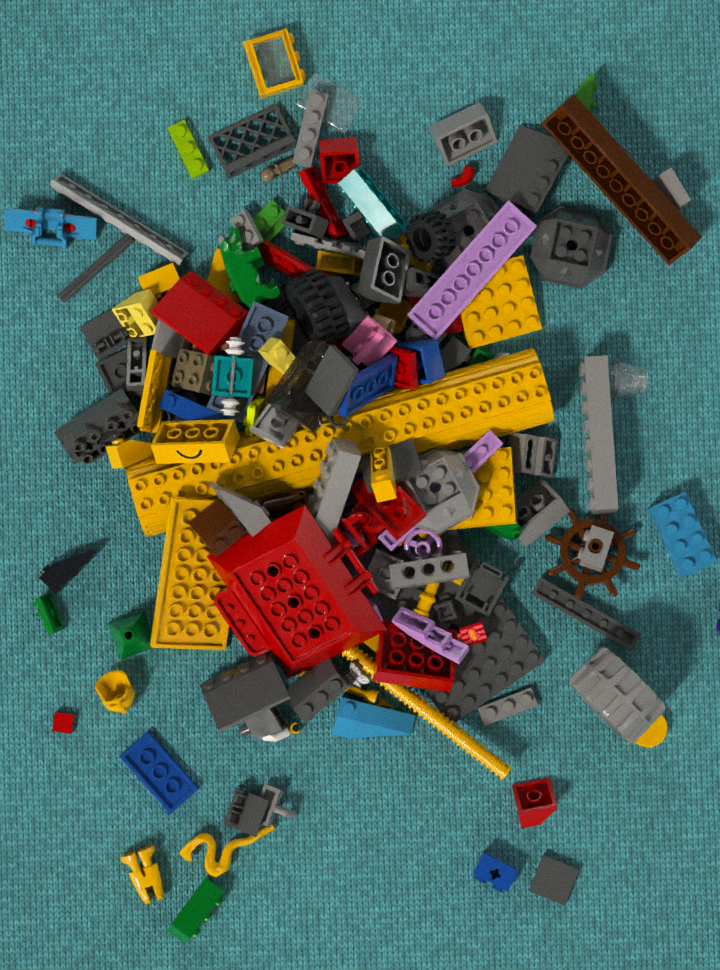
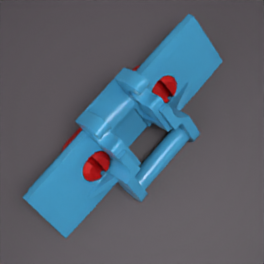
(36, 220)

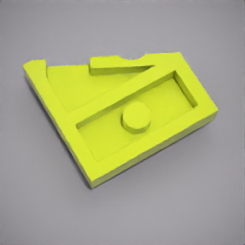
(253, 412)

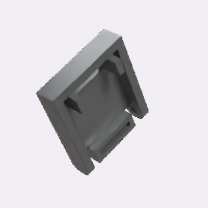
(484, 585)

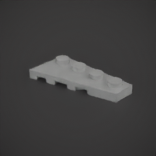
(337, 245)

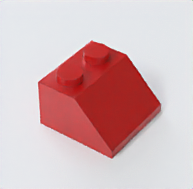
(338, 158)

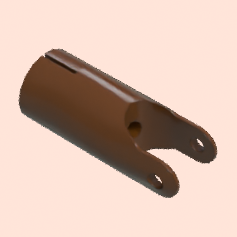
(284, 502)

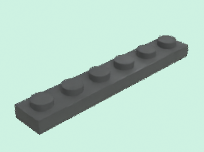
(585, 614)

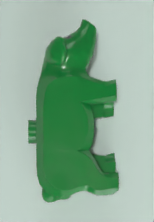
(242, 271)

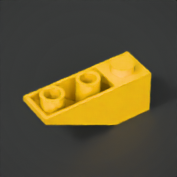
(382, 474)

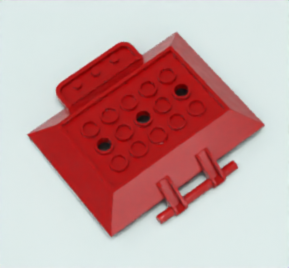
(310, 570)

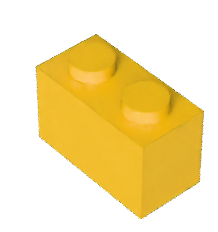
(159, 280)

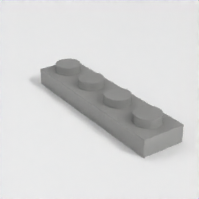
(310, 128)

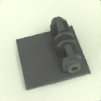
(105, 334)
(246, 812)

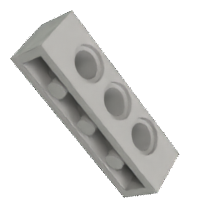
(400, 581)

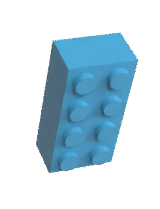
(682, 535)

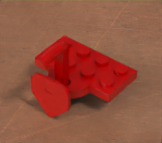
(371, 517)

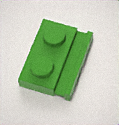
(269, 221)

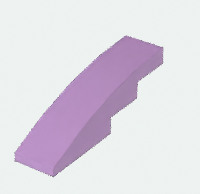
(429, 635)

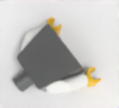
(268, 725)

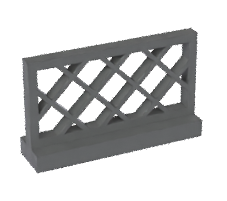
(258, 156)

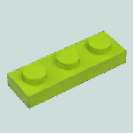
(188, 149)

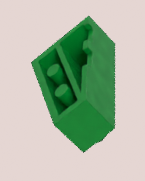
(196, 911)

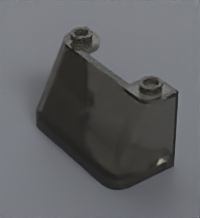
(290, 394)

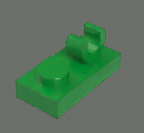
(49, 613)

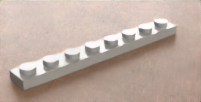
(119, 219)

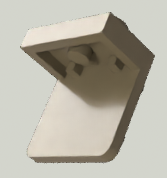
(193, 371)

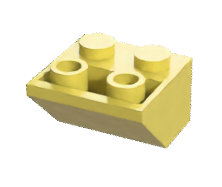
(136, 314)

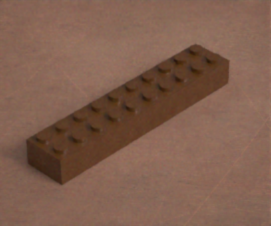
(621, 180)

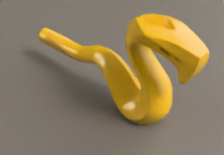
(215, 869)

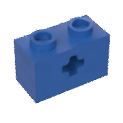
(506, 872)

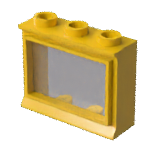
(274, 63)

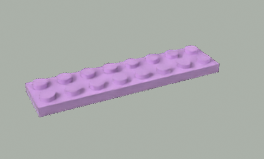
(471, 270)

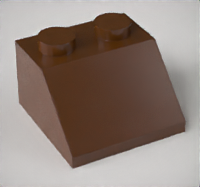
(217, 527)

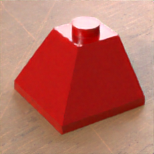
(534, 801)

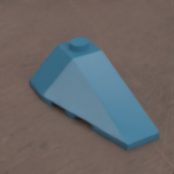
(366, 720)

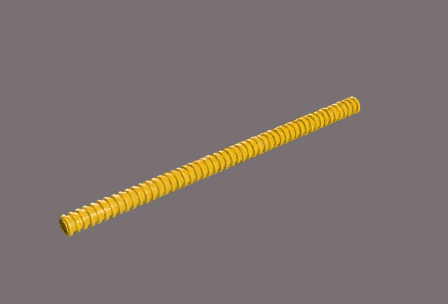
(431, 714)

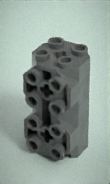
(98, 426)

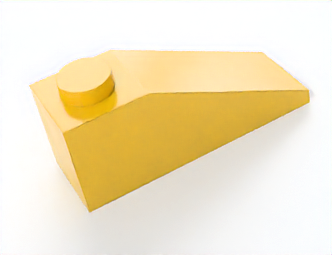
(127, 452)

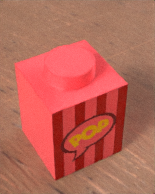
(472, 634)

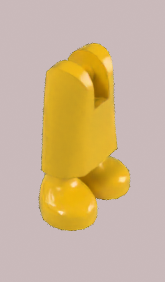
(144, 876)

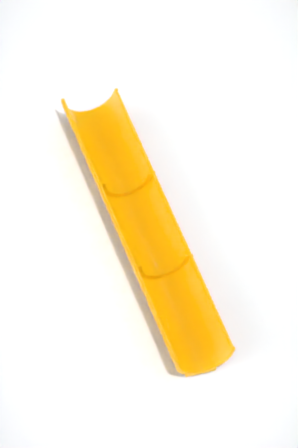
(446, 415)

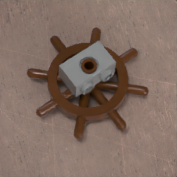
(594, 553)

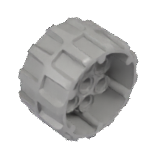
(617, 694)

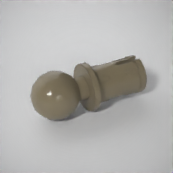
(268, 174)

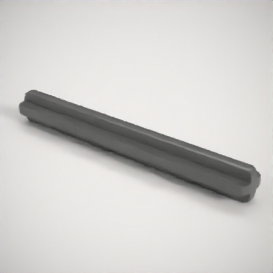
(96, 267)

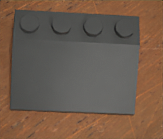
(527, 170)
(244, 691)

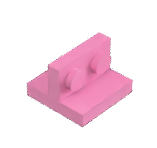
(368, 342)

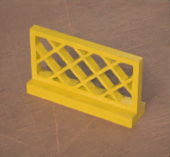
(155, 385)

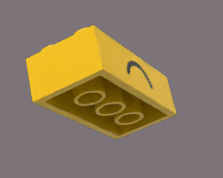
(195, 441)

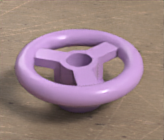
(420, 552)

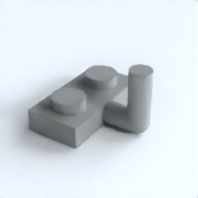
(249, 233)
(274, 796)

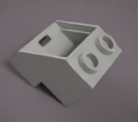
(541, 458)

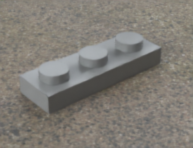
(507, 706)

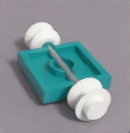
(232, 376)

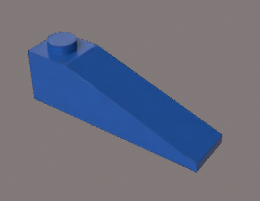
(188, 409)

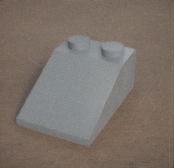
(248, 513)

